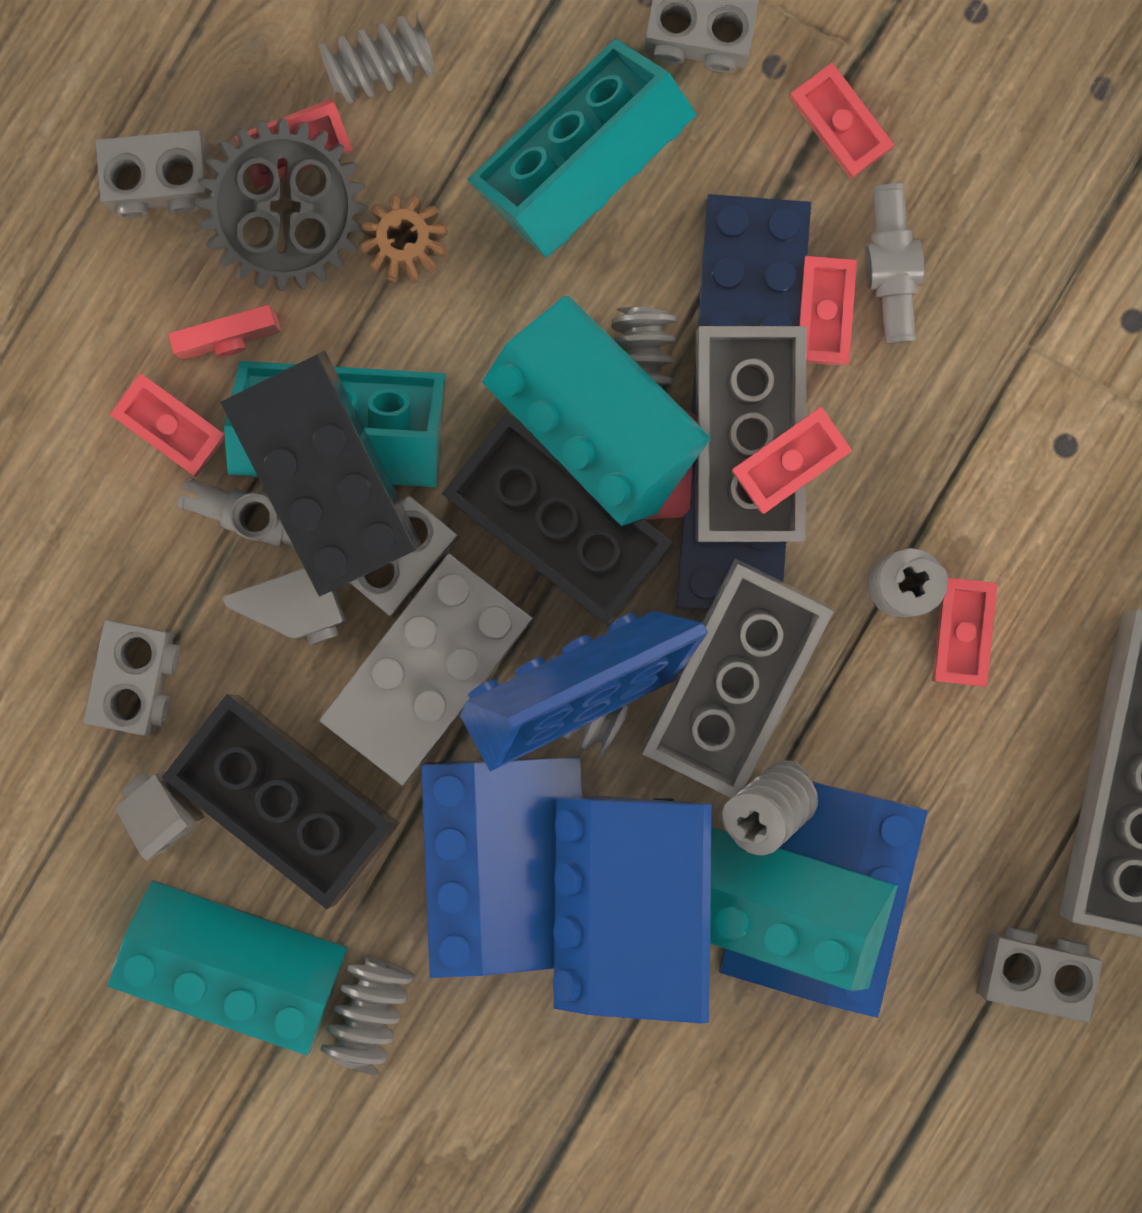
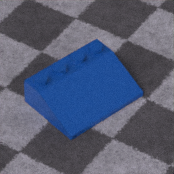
(579, 685)
(863, 837)
(492, 863)
(632, 908)

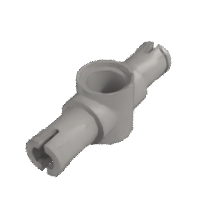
(894, 263)
(231, 510)

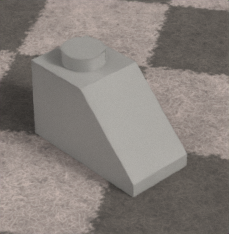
(291, 607)
(156, 814)

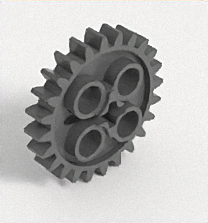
(234, 205)

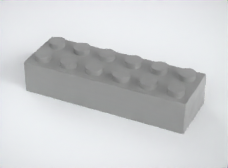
(1106, 856)

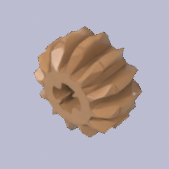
(395, 224)

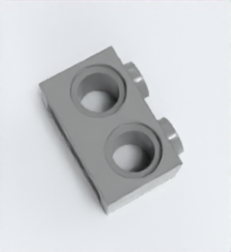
(698, 39)
(155, 158)
(413, 568)
(117, 674)
(1036, 986)

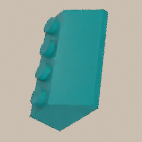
(583, 146)
(395, 407)
(596, 411)
(798, 912)
(228, 967)

